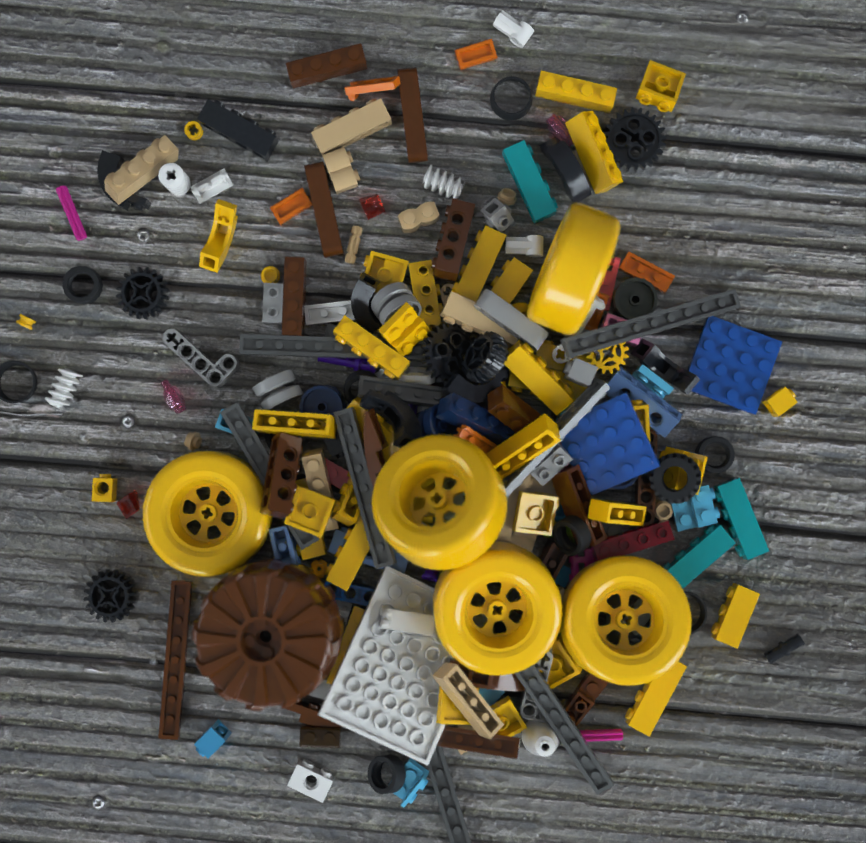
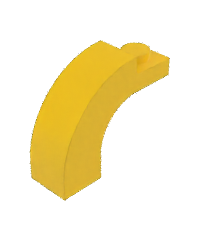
(221, 236)

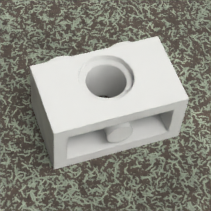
(314, 790)

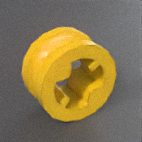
(191, 124)
(25, 321)

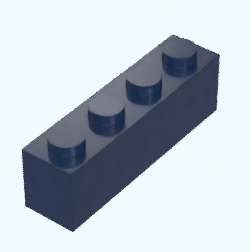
(461, 411)

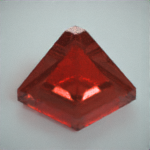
(372, 206)
(129, 504)

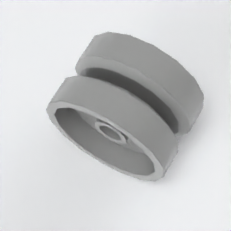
(391, 299)
(277, 389)

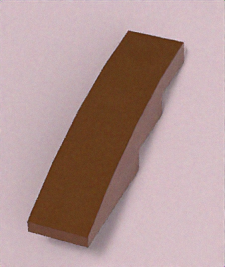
(374, 443)

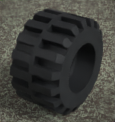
(676, 496)

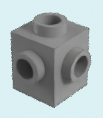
(497, 215)

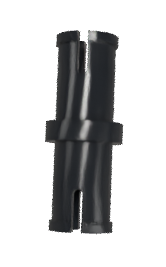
(784, 648)

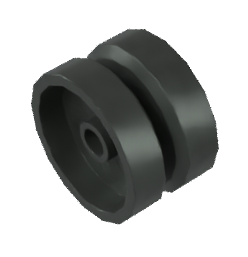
(641, 291)

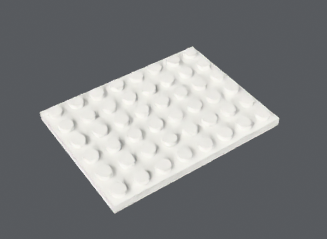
(387, 674)

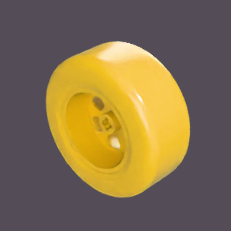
(573, 269)
(404, 481)
(167, 523)
(522, 641)
(660, 643)

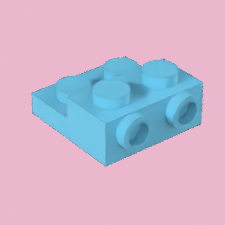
(697, 511)

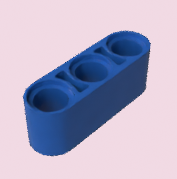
(359, 598)

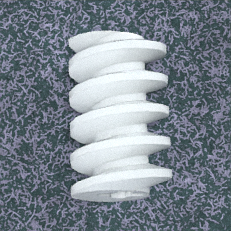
(174, 179)
(443, 183)
(63, 388)

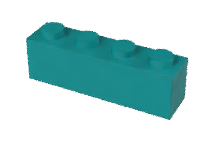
(529, 181)
(741, 519)
(700, 554)

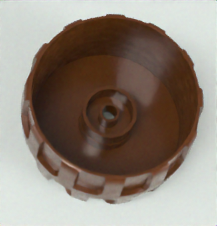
(303, 628)

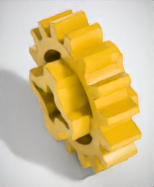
(601, 361)

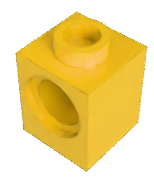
(780, 401)
(98, 495)

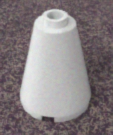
(539, 738)

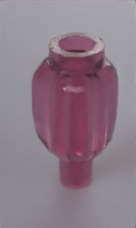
(558, 128)
(173, 397)

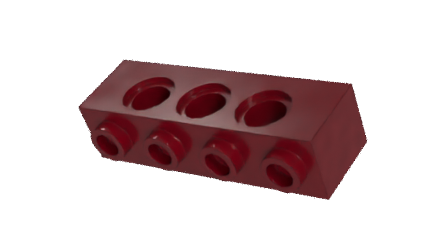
(633, 540)

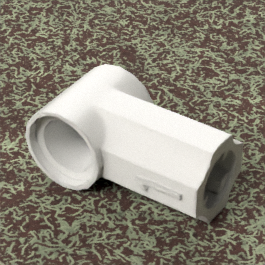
(516, 31)
(530, 245)

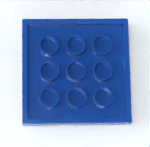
(733, 364)
(610, 445)

